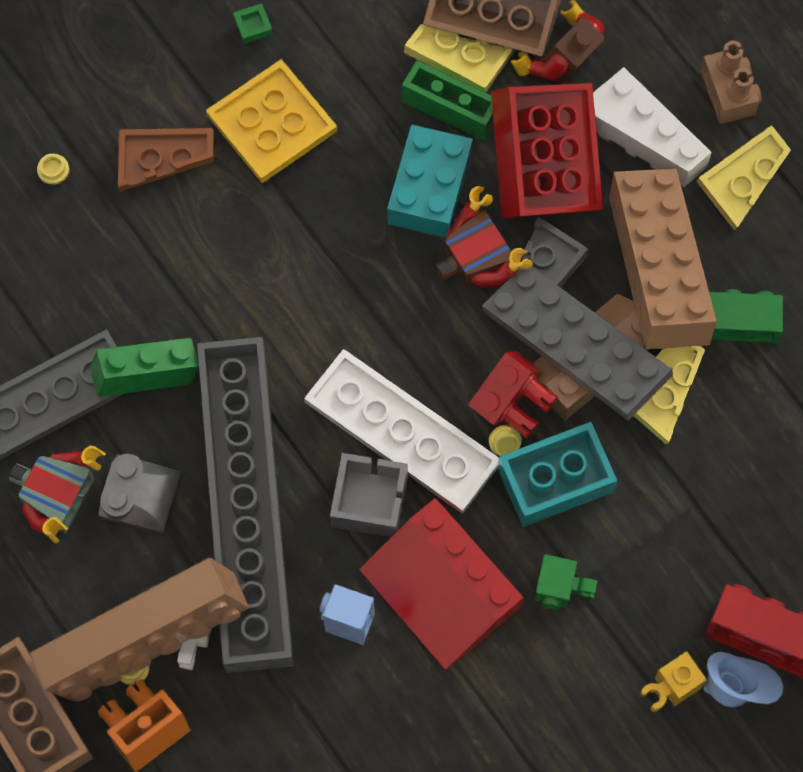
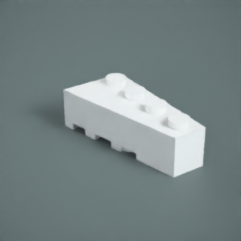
(646, 128)

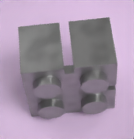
(368, 500)

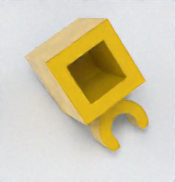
(676, 681)

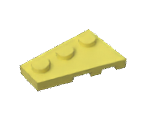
(462, 58)
(743, 175)
(665, 406)

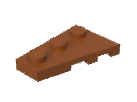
(160, 153)

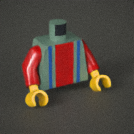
(55, 488)

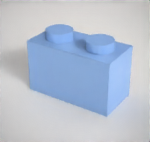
(347, 614)

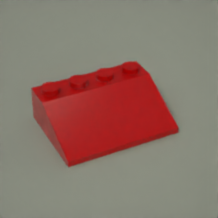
(546, 150)
(441, 584)

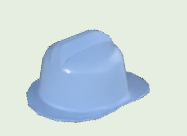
(739, 680)

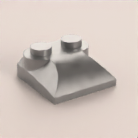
(138, 493)

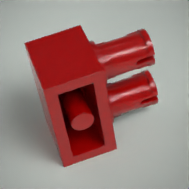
(505, 387)

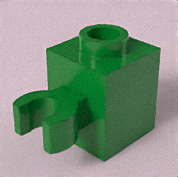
(558, 582)

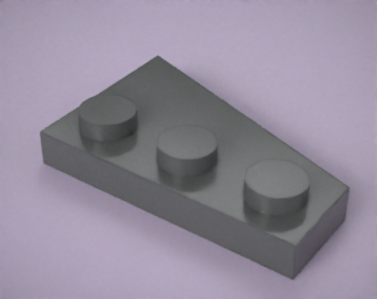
(554, 252)

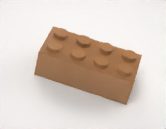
(32, 721)

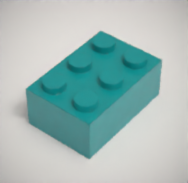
(429, 181)
(557, 474)

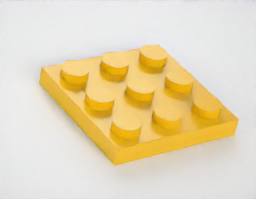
(271, 121)

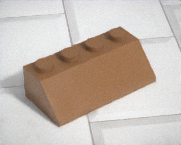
(509, 23)
(572, 396)

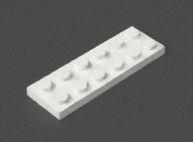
(402, 430)

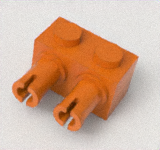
(147, 729)

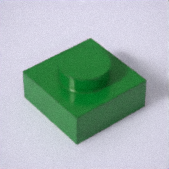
(253, 23)

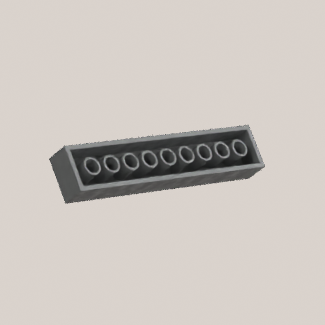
(245, 500)

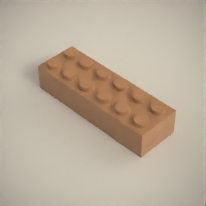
(661, 259)
(140, 630)

